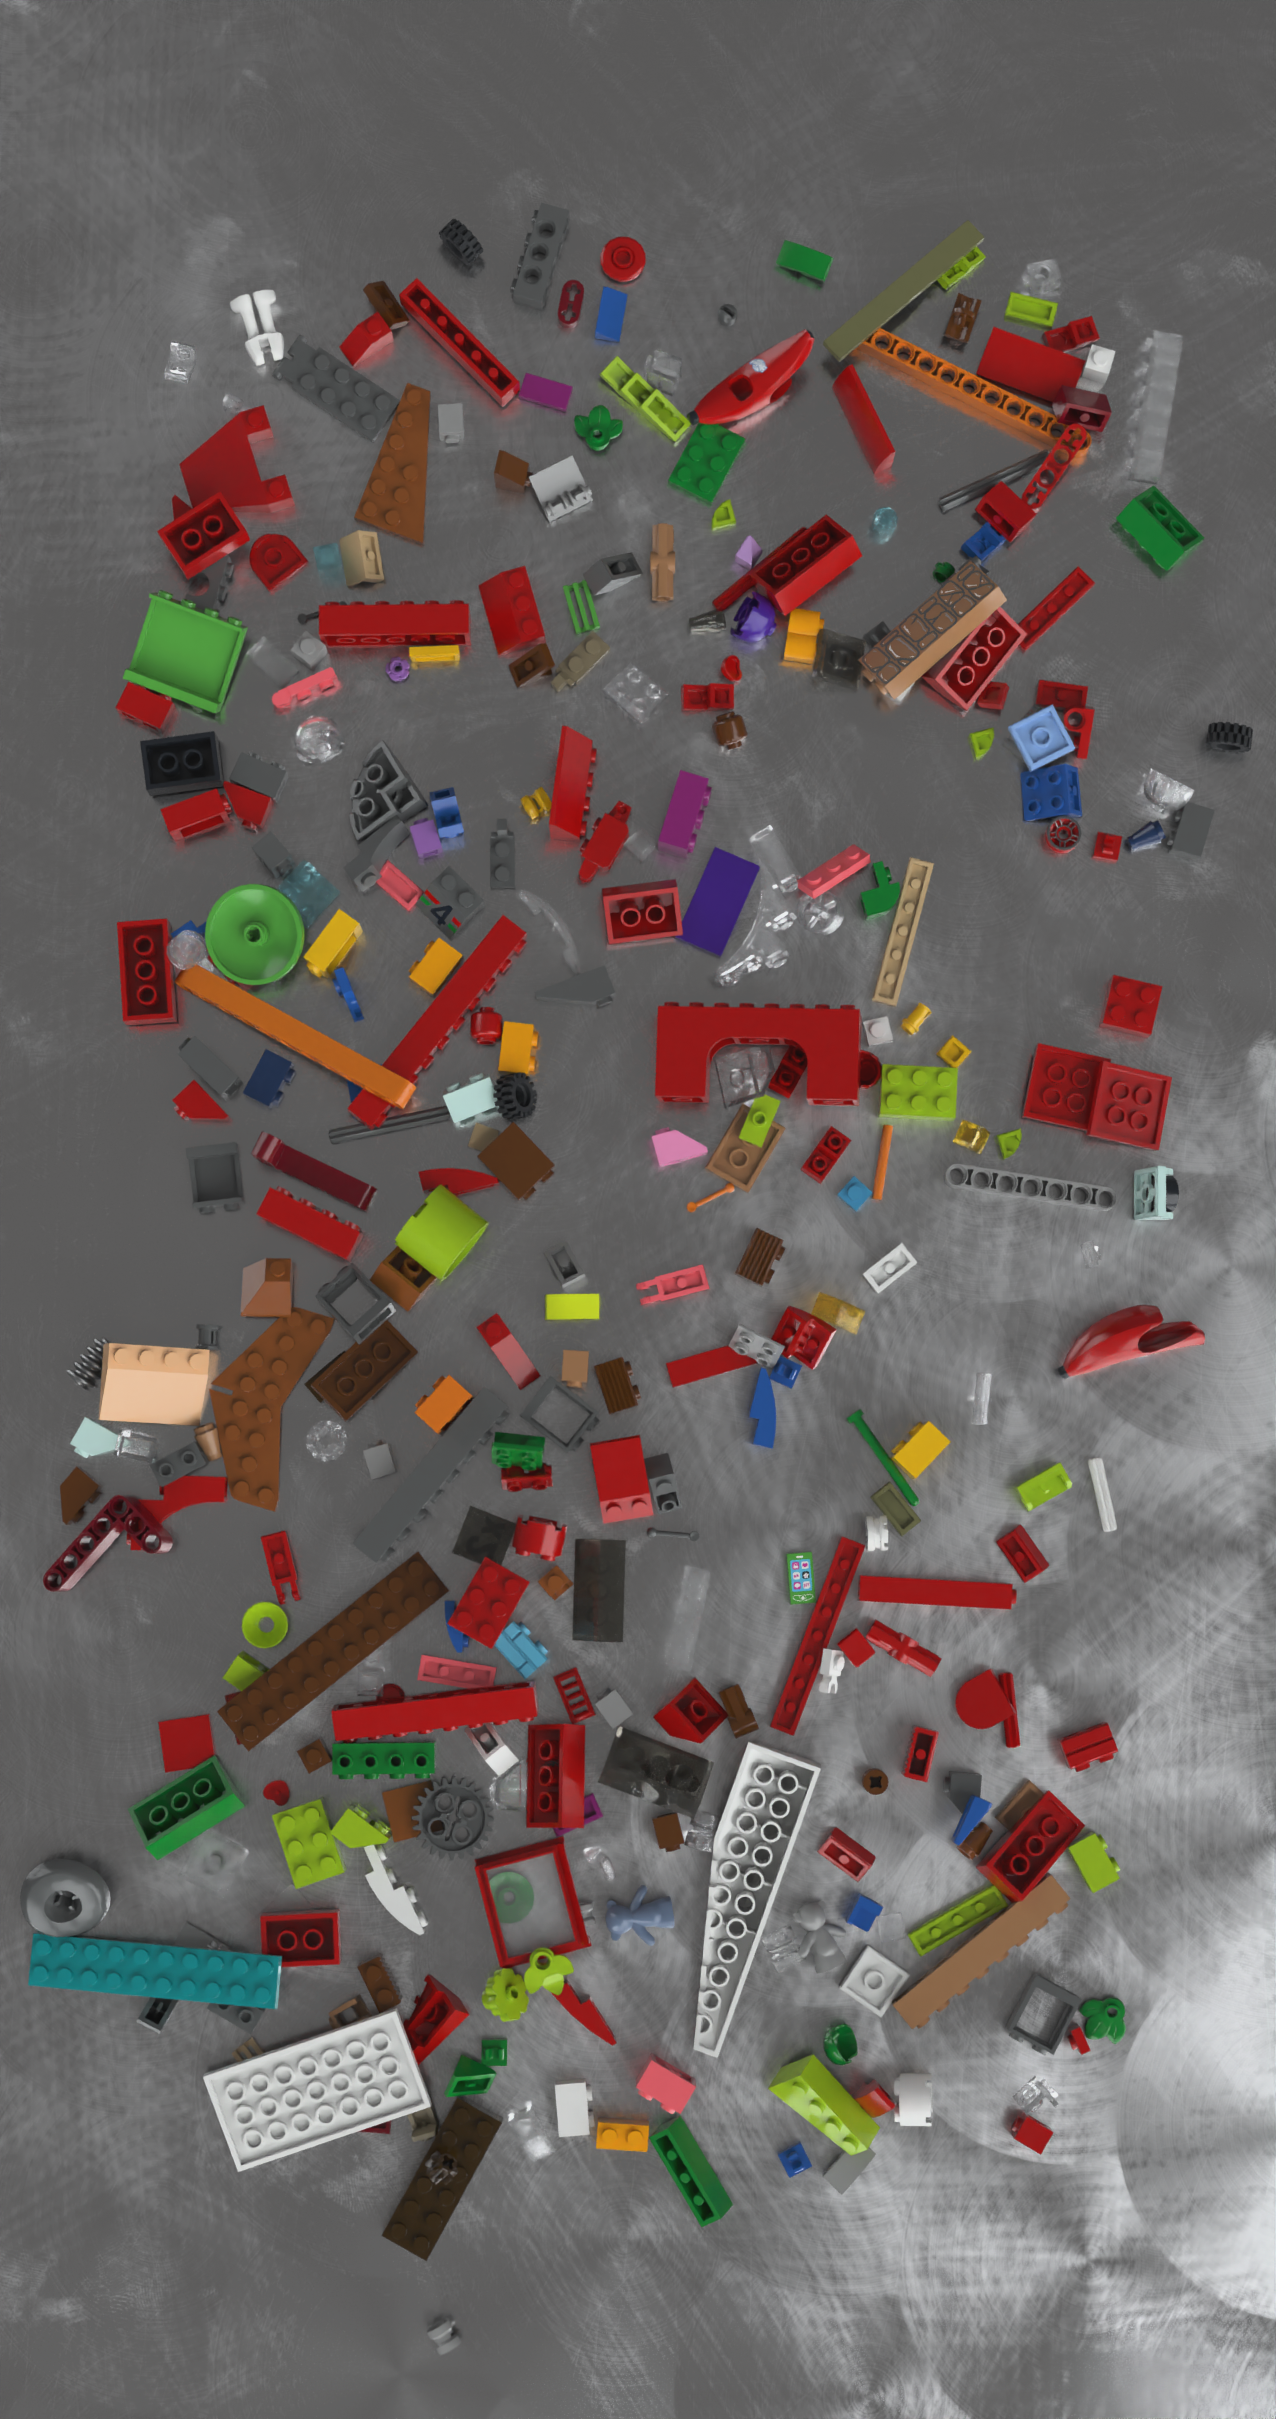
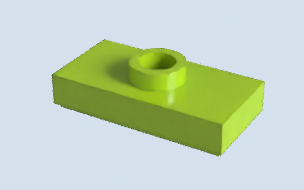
(759, 1120)

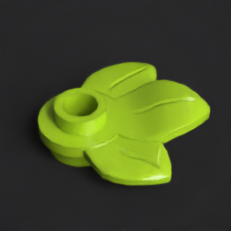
(547, 1974)

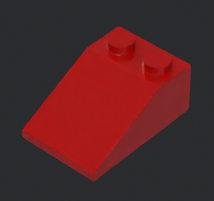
(621, 1479)

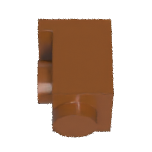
(555, 1582)

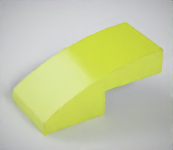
(571, 1306)

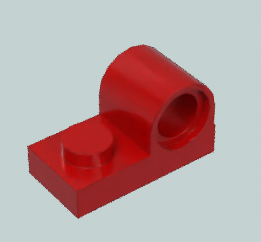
(1084, 728)

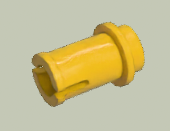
(915, 1019)

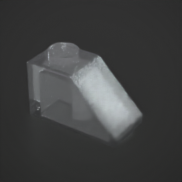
(531, 2134)

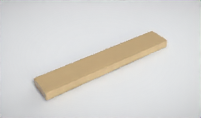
(902, 932)

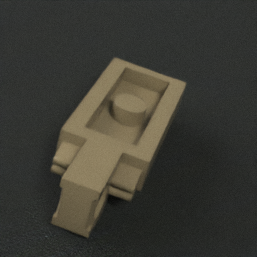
(580, 661)

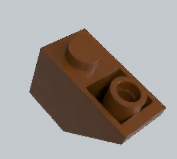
(76, 1493)

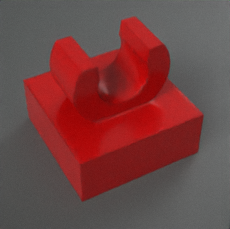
(1107, 846)

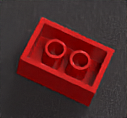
(203, 535)
(488, 1603)
(302, 1937)

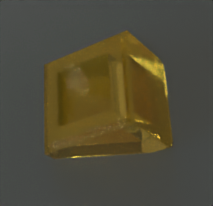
(971, 1137)

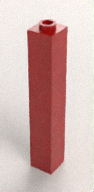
(936, 1592)

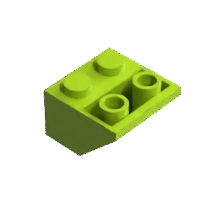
(359, 1830)

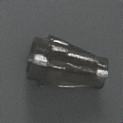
(709, 622)

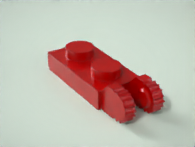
(280, 1564)

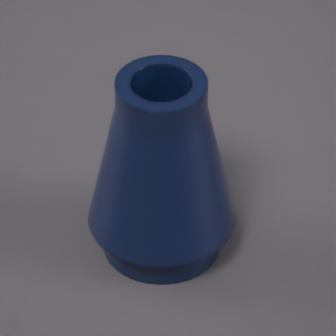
(1147, 835)

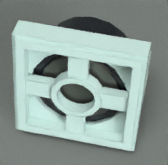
(1155, 1193)

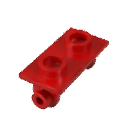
(515, 1479)

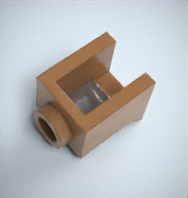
(349, 2012)

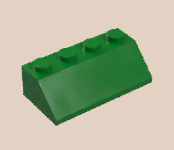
(185, 1808)

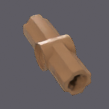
(662, 562)

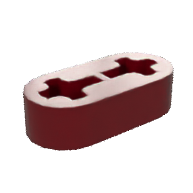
(565, 302)

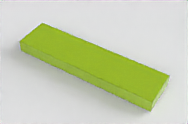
(957, 1919)

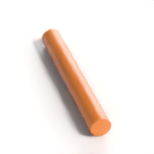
(882, 1162)

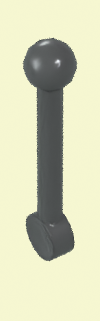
(302, 618)
(694, 1536)

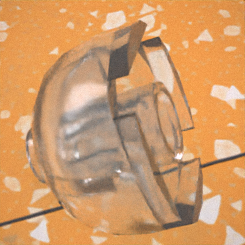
(318, 738)
(1166, 792)

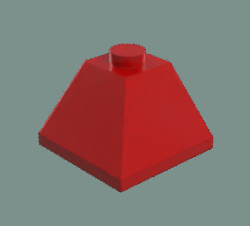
(691, 1713)

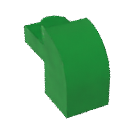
(884, 897)

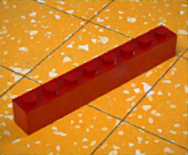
(435, 1711)

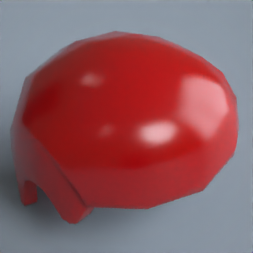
(869, 1070)

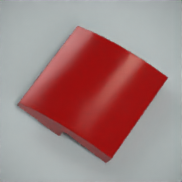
(803, 1336)

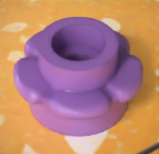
(394, 674)

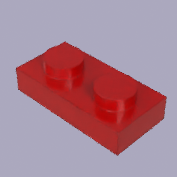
(1060, 694)

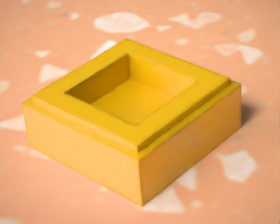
(953, 1052)

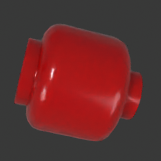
(486, 1026)

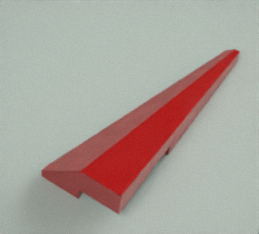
(433, 2018)

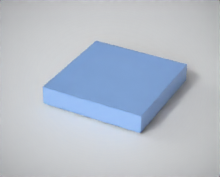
(1041, 738)

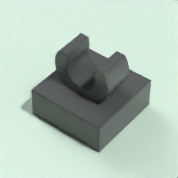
(876, 634)

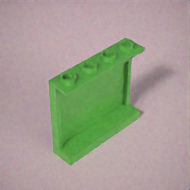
(186, 652)

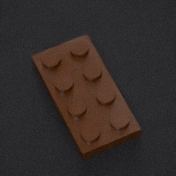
(364, 1370)

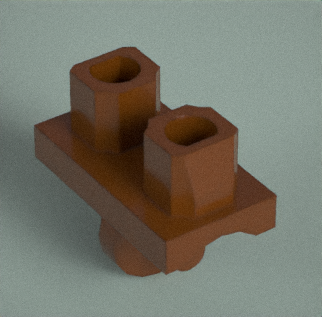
(962, 318)

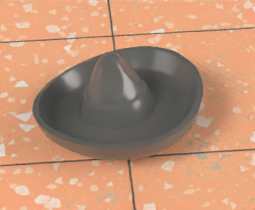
(64, 1898)

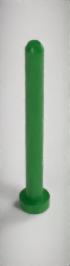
(883, 1456)

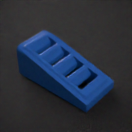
(972, 1814)

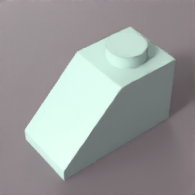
(94, 1439)

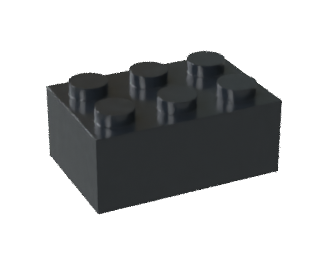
(181, 763)

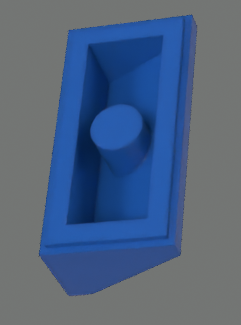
(611, 315)

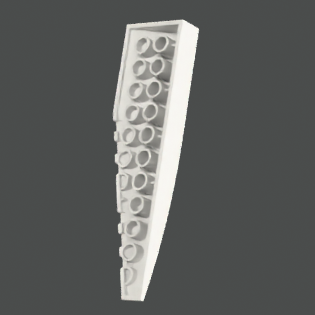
(745, 1876)

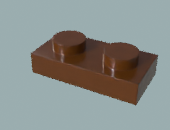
(386, 304)

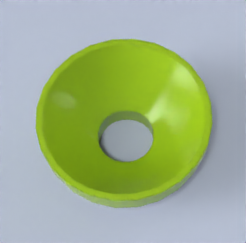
(251, 1627)

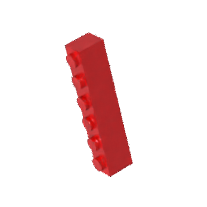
(459, 342)

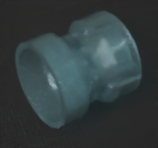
(880, 525)

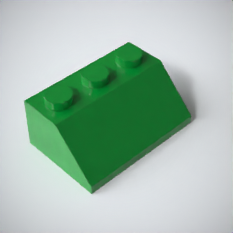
(1159, 528)

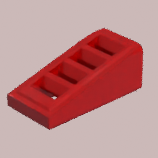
(582, 1715)

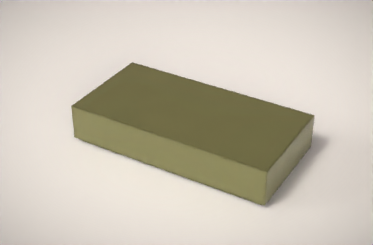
(895, 1508)

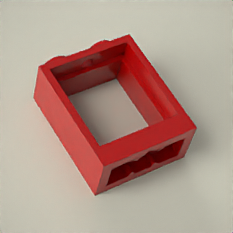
(196, 814)

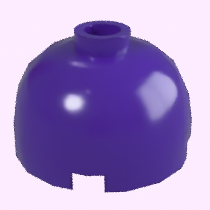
(754, 619)

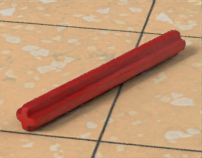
(745, 582)

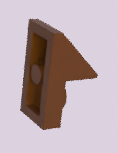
(532, 666)

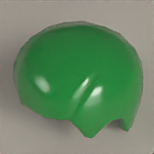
(840, 2044)

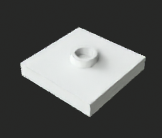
(874, 1981)

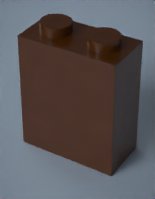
(517, 1162)

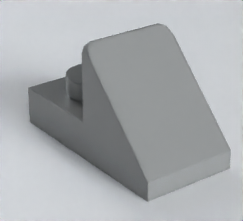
(564, 1264)

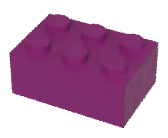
(684, 814)

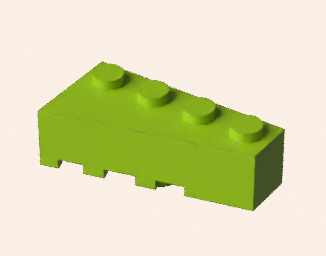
(825, 2104)

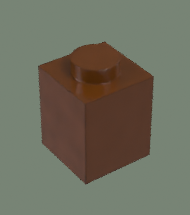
(315, 1755)
(668, 1831)

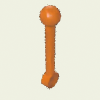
(691, 1207)

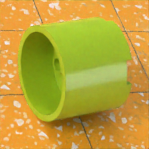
(441, 1232)

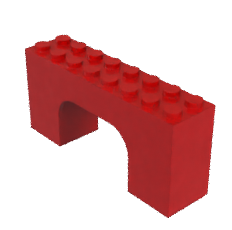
(695, 1033)

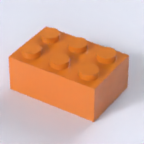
(443, 1404)

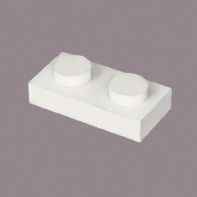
(889, 1268)

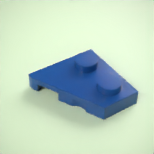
(345, 989)

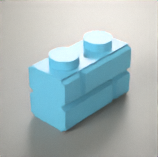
(520, 1649)

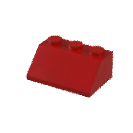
(512, 611)
(642, 911)

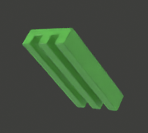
(575, 587)

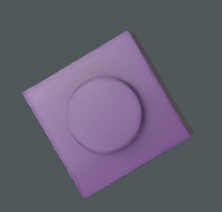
(426, 838)

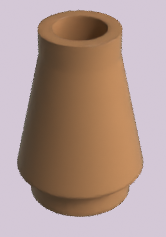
(208, 1440)

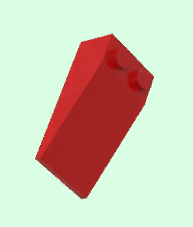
(1030, 1847)

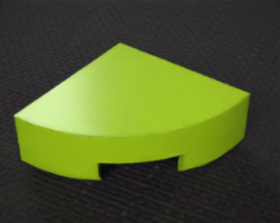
(723, 516)
(981, 741)
(1009, 1142)

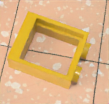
(332, 944)

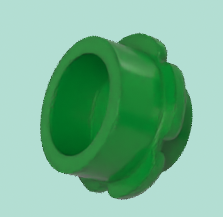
(943, 571)

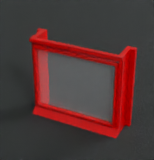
(531, 1902)

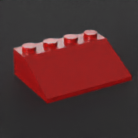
(571, 786)

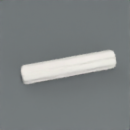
(1102, 1494)

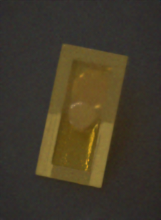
(838, 1313)

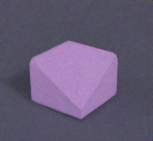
(748, 553)

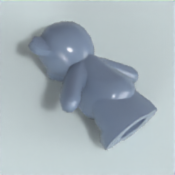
(638, 1916)

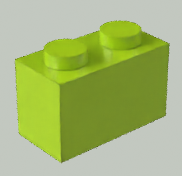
(1093, 1862)

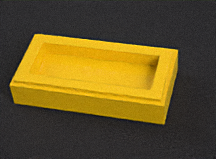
(434, 653)

